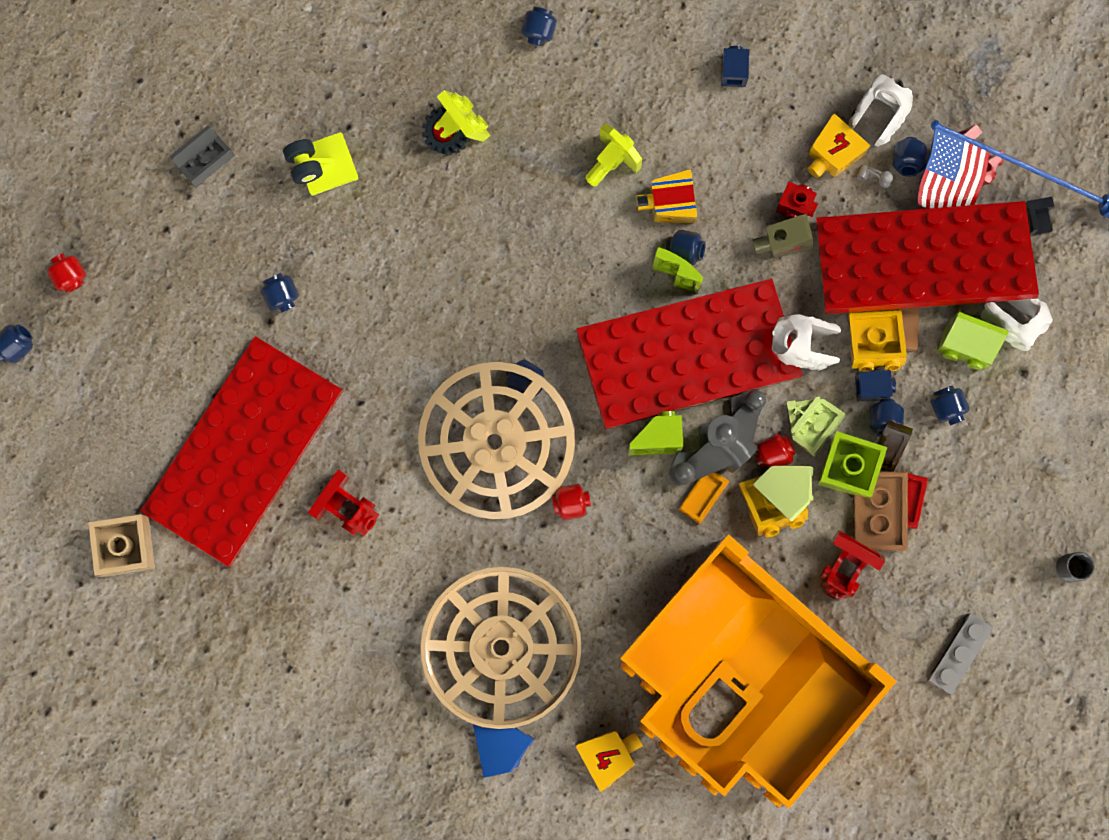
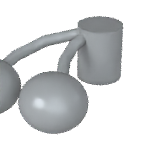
(884, 179)

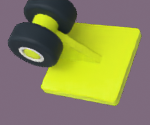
(321, 163)

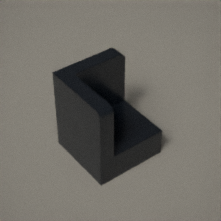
(1039, 216)

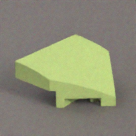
(813, 422)
(787, 488)

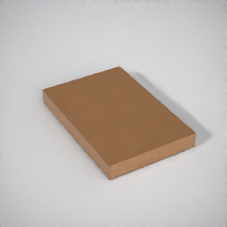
(883, 519)

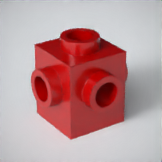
(797, 201)

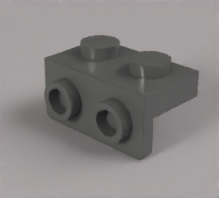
(202, 156)

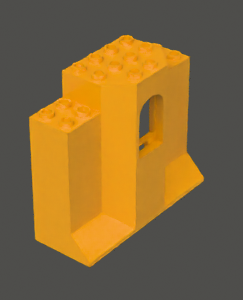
(798, 676)

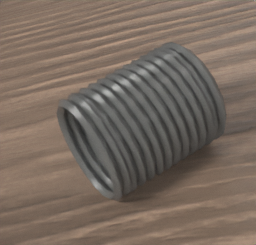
(1086, 562)

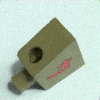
(796, 235)

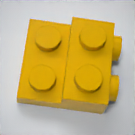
(877, 340)
(764, 515)

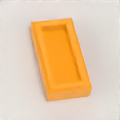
(703, 496)

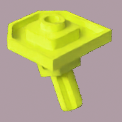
(618, 149)

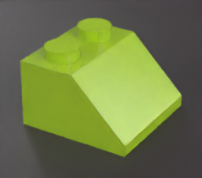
(971, 341)
(659, 437)
(852, 465)

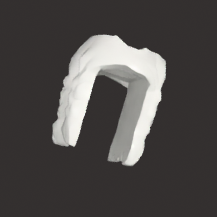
(888, 92)
(1020, 335)
(799, 351)

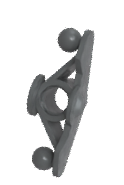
(722, 442)

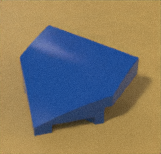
(500, 749)

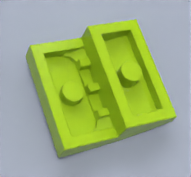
(686, 275)

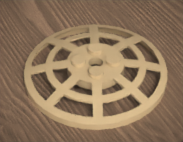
(511, 432)
(482, 647)

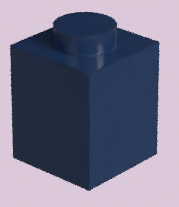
(735, 66)
(874, 385)

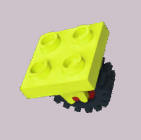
(453, 125)

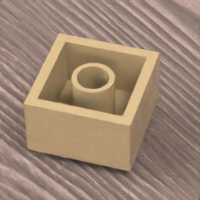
(121, 545)

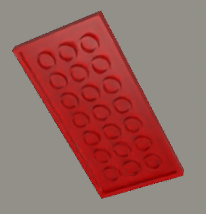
(926, 257)
(684, 353)
(242, 451)

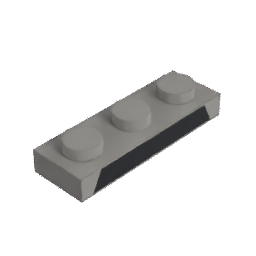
(960, 654)

